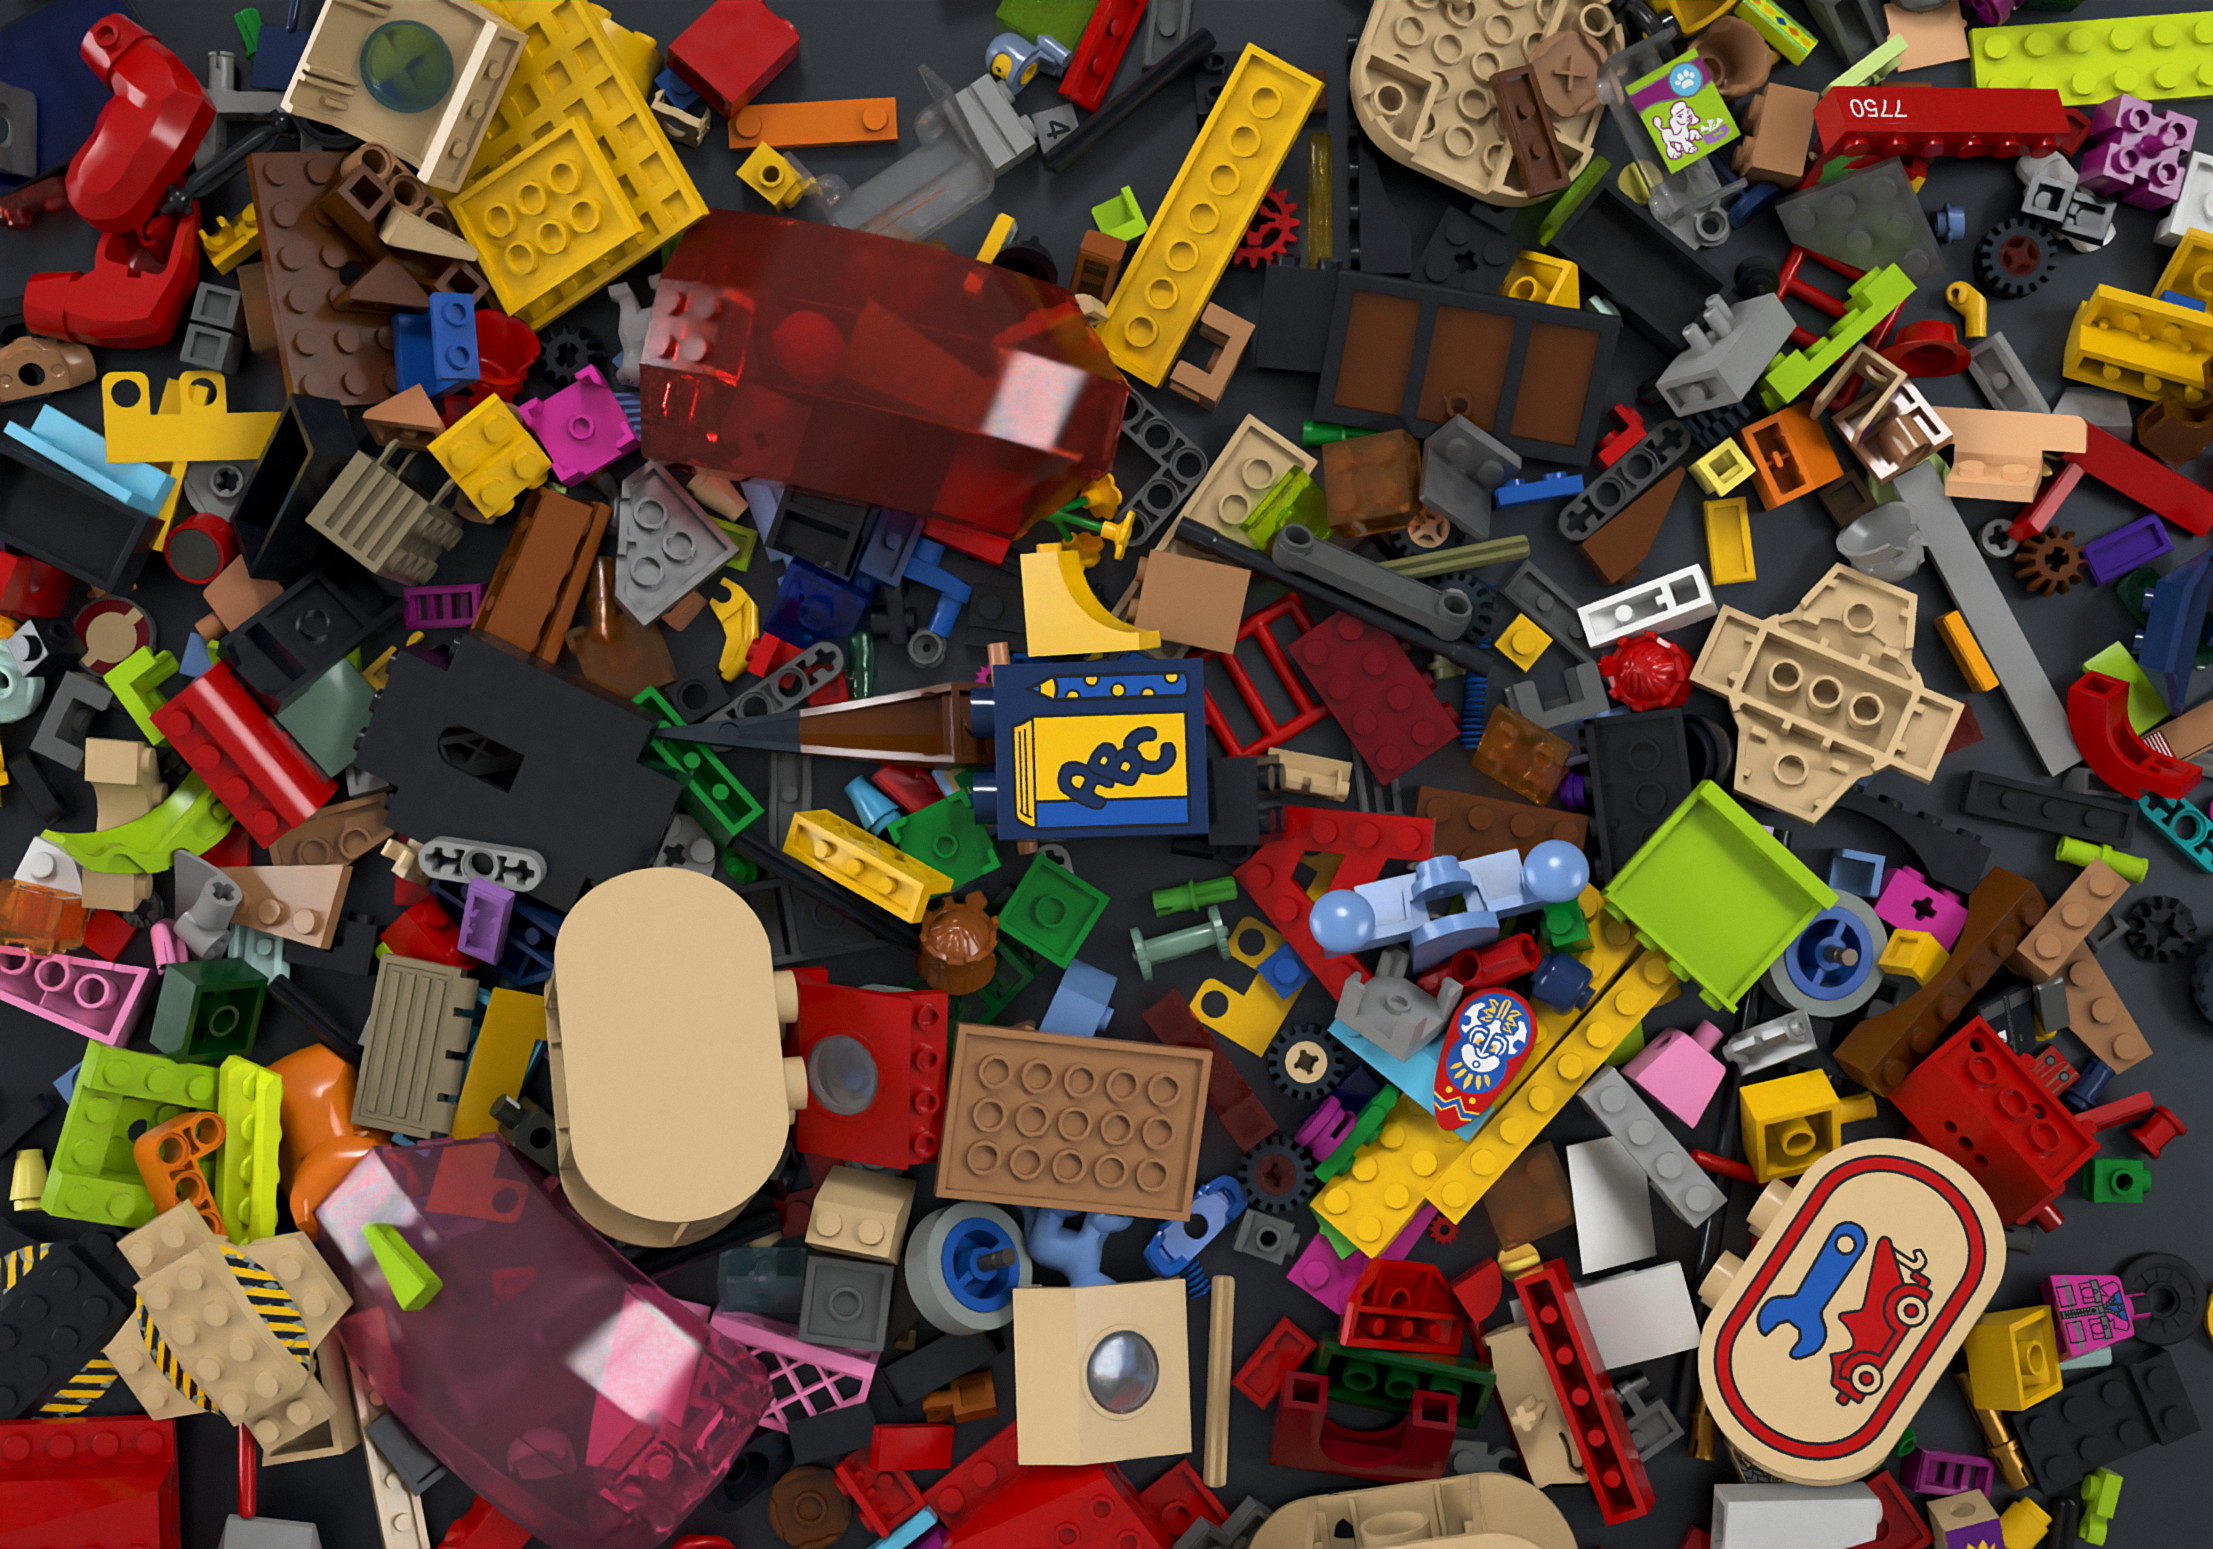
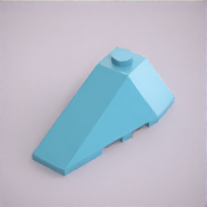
(1413, 1077)

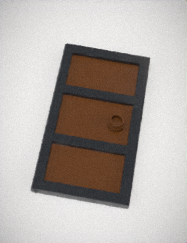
(1431, 351)

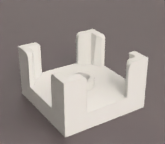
(2194, 201)

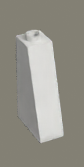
(1793, 1516)

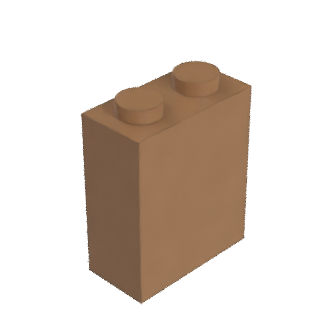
(1190, 600)

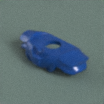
(1217, 1203)

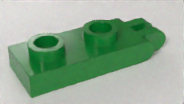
(1365, 1132)

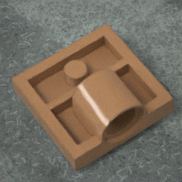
(1900, 438)

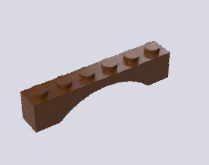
(1890, 1044)

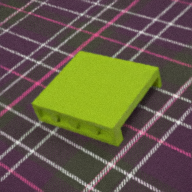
(1716, 895)

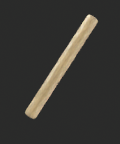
(1218, 1381)

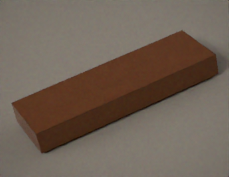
(1530, 131)

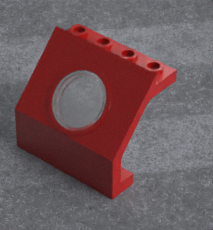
(870, 1071)

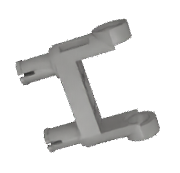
(236, 107)

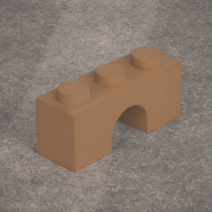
(2067, 922)

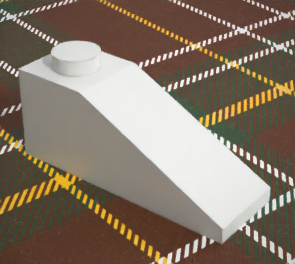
(1653, 606)

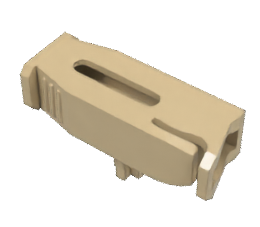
(1534, 1406)

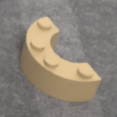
(125, 788)

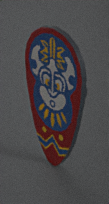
(1482, 1054)

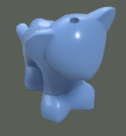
(1068, 1250)

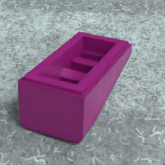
(470, 601)
(1921, 1466)

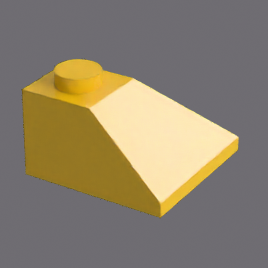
(1542, 280)

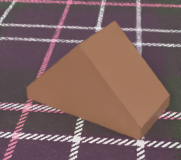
(406, 418)

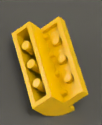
(2139, 346)

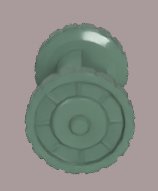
(1180, 943)

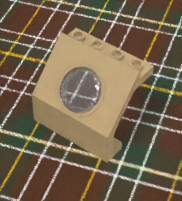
(1101, 1372)

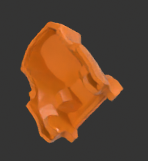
(317, 1131)

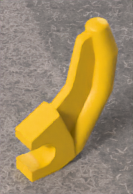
(740, 625)

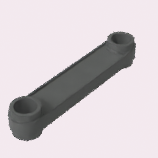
(1441, 612)

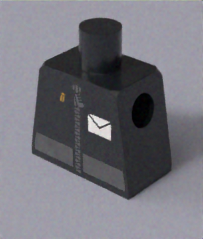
(2007, 1009)

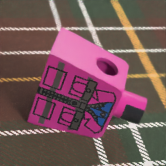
(2090, 1312)

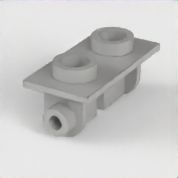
(1771, 1042)

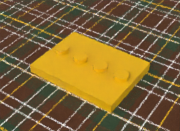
(545, 216)

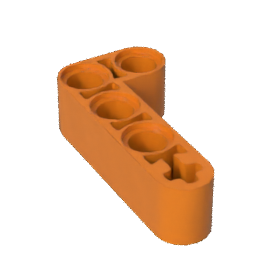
(181, 1163)

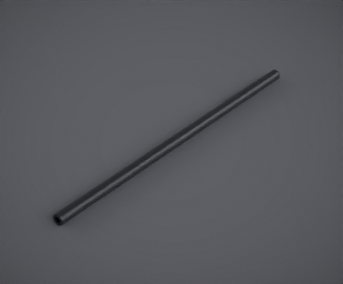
(1714, 1225)

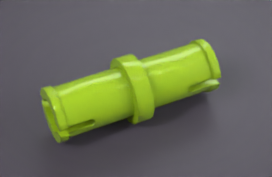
(2083, 853)

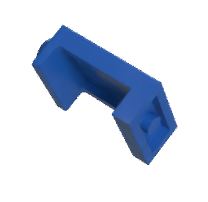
(437, 346)

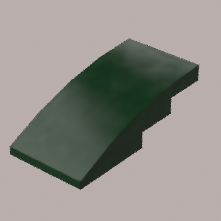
(1013, 971)

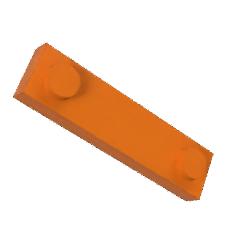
(815, 124)

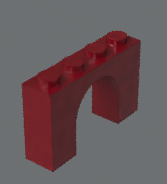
(1403, 1454)

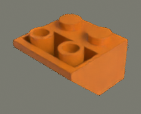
(1788, 455)

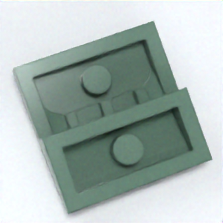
(331, 716)

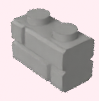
(996, 125)

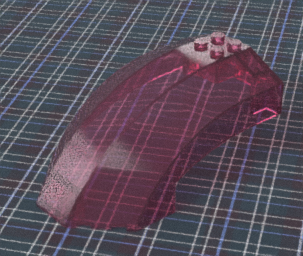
(544, 1356)

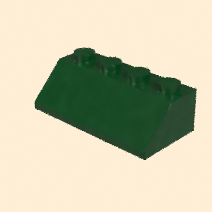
(1388, 1378)

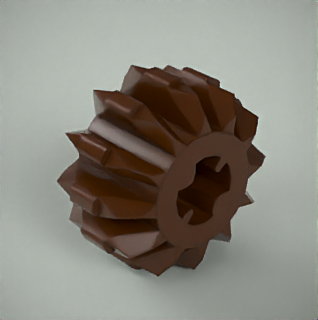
(2066, 557)

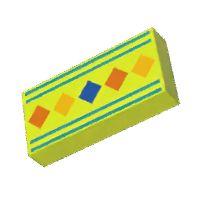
(1778, 28)

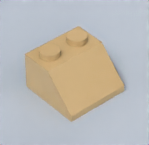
(861, 1214)

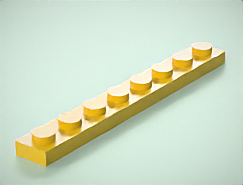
(1551, 1085)

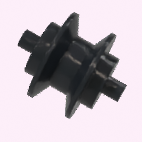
(1756, 277)

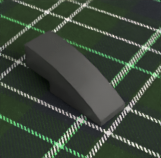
(1848, 27)

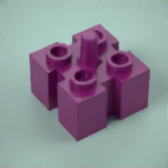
(2137, 152)

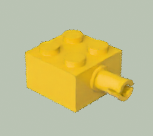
(1795, 1122)

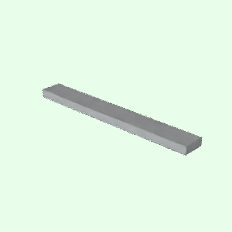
(1989, 618)

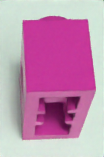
(1943, 912)

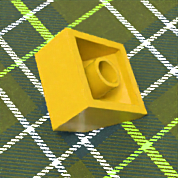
(2013, 1359)

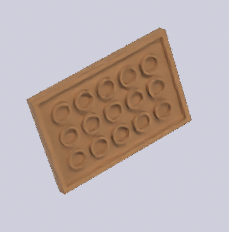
(1072, 1122)

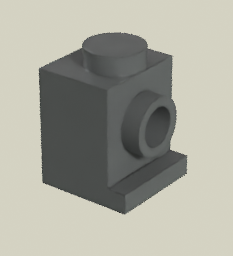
(1254, 1223)

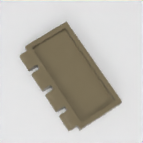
(411, 1047)

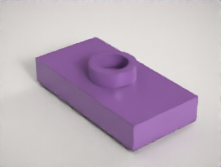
(485, 921)

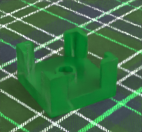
(948, 839)

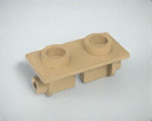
(1315, 775)

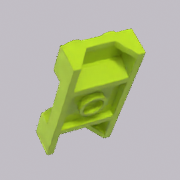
(1870, 302)

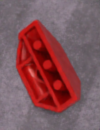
(1402, 1309)

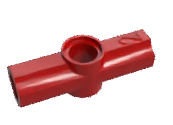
(1485, 966)

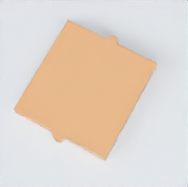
(1931, 36)

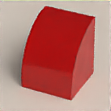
(1479, 1289)

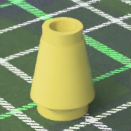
(28, 1180)

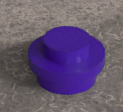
(1574, 794)

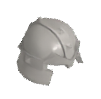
(1884, 542)

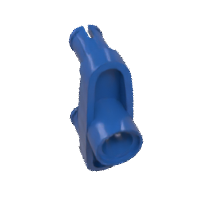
(925, 568)

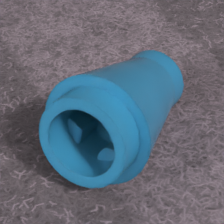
(872, 806)

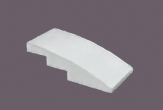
(1636, 1314)

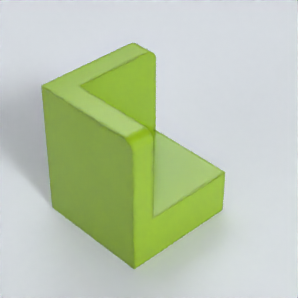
(1121, 218)

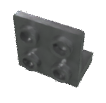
(1461, 472)

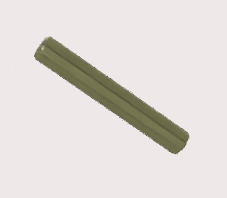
(1461, 557)

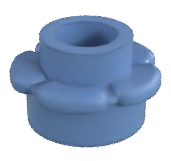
(1950, 223)

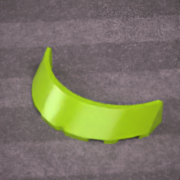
(187, 821)

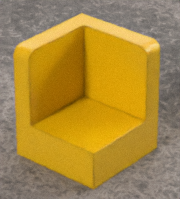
(1913, 955)

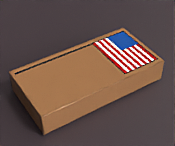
(2184, 736)

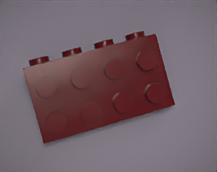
(1376, 693)

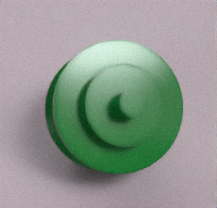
(740, 868)

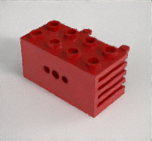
(1982, 1118)

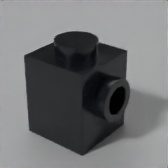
(46, 647)

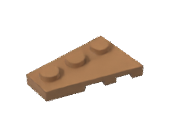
(335, 834)

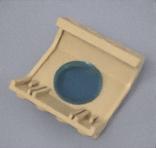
(409, 78)

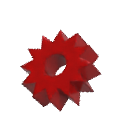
(1451, 1234)

